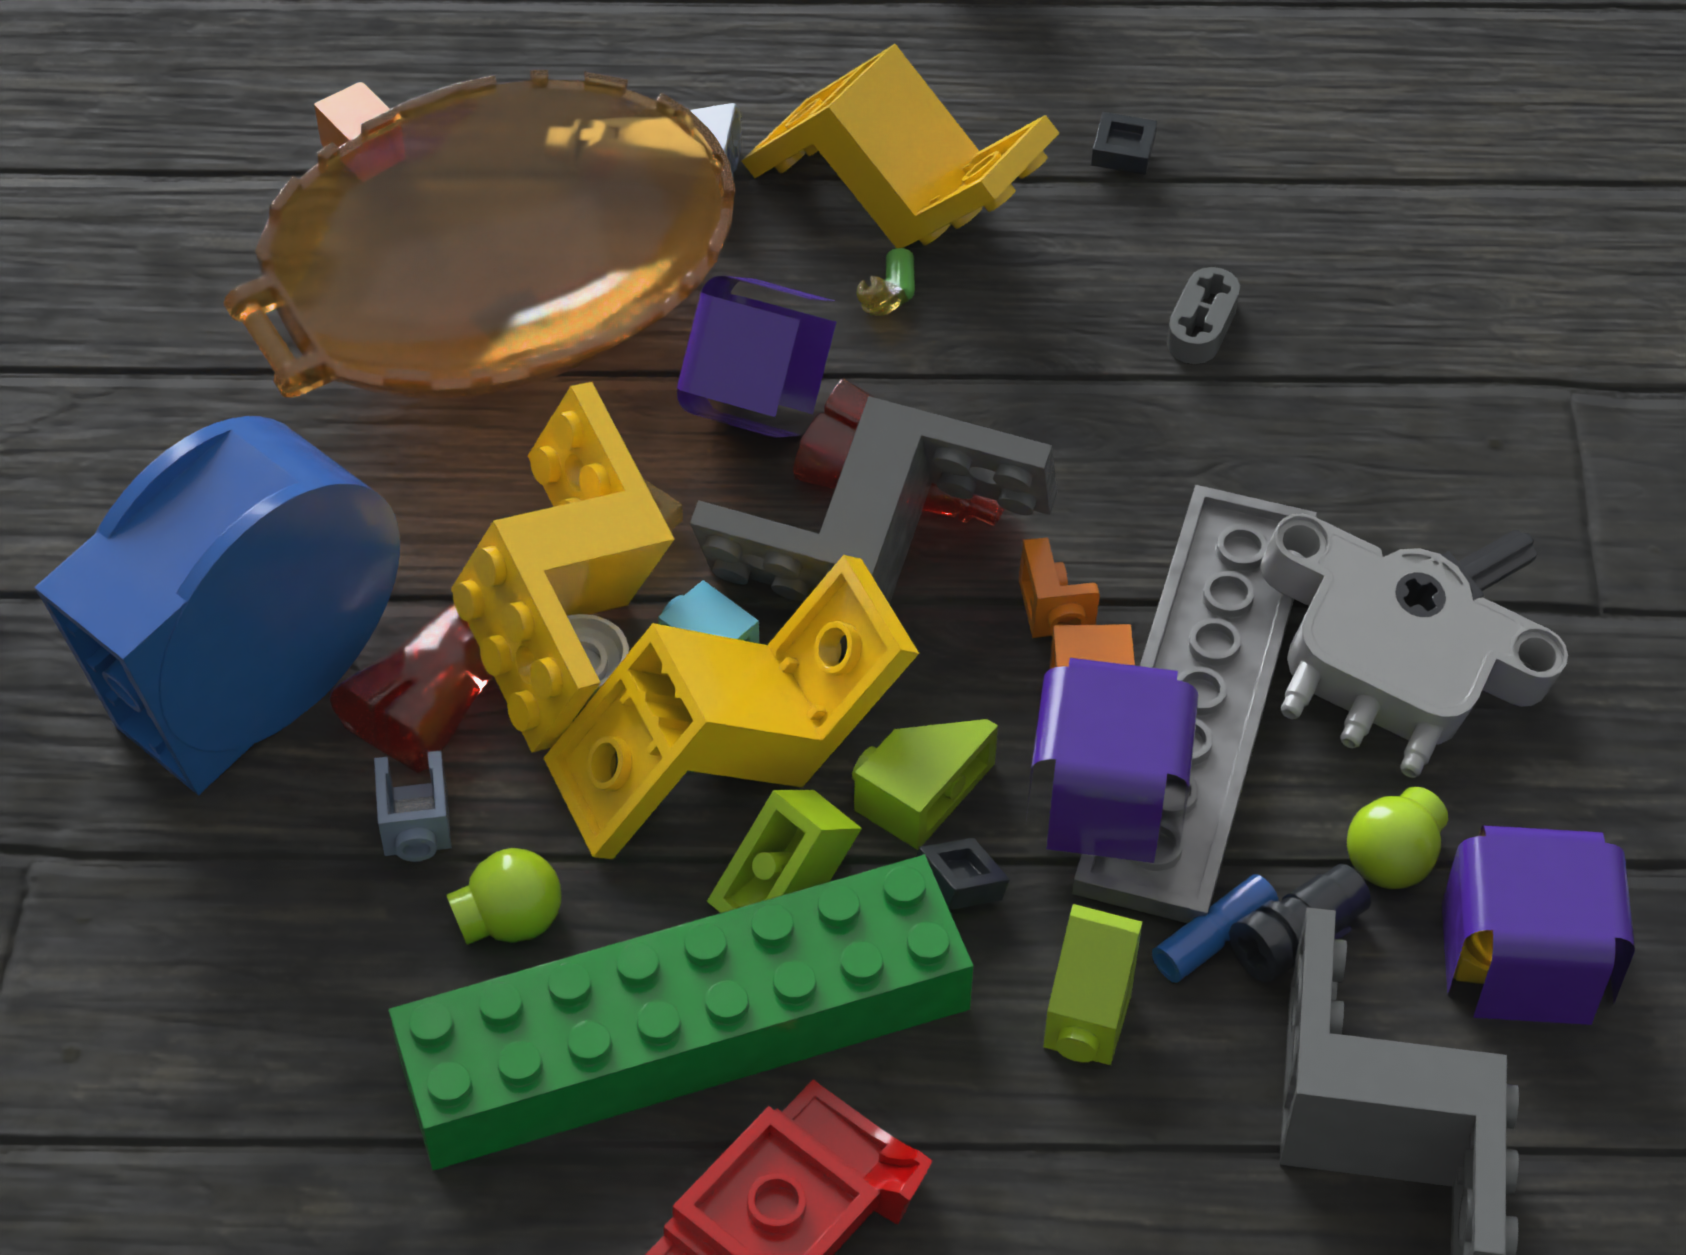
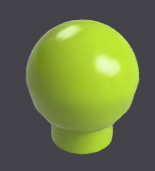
(1397, 838)
(508, 898)

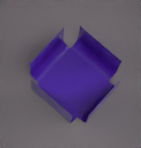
(752, 355)
(1113, 744)
(1554, 917)

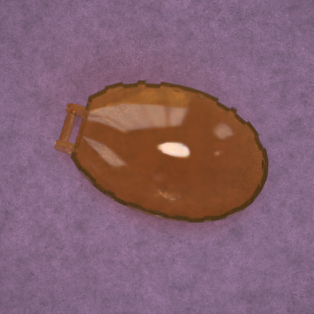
(487, 238)

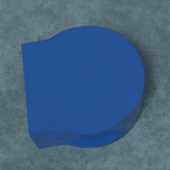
(225, 592)

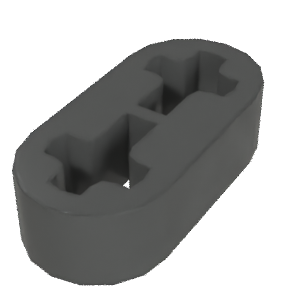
(1193, 312)

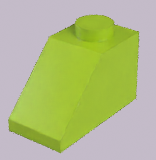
(922, 776)
(788, 849)
(1092, 985)

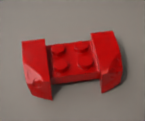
(795, 1184)

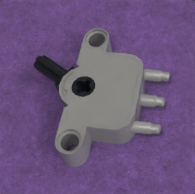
(1405, 633)

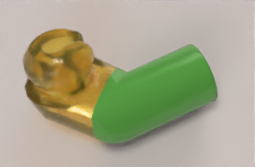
(893, 291)

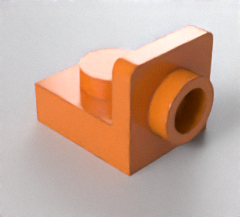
(1047, 592)

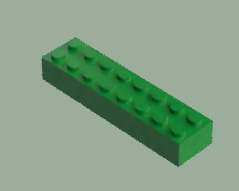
(680, 1010)

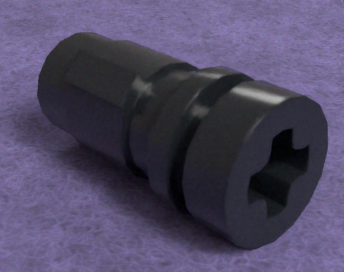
(1270, 935)

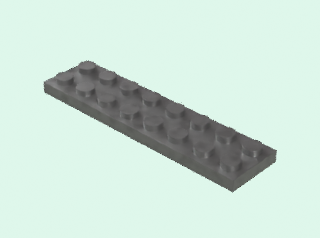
(1224, 638)

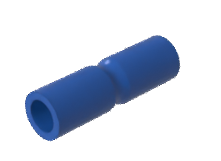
(1208, 934)

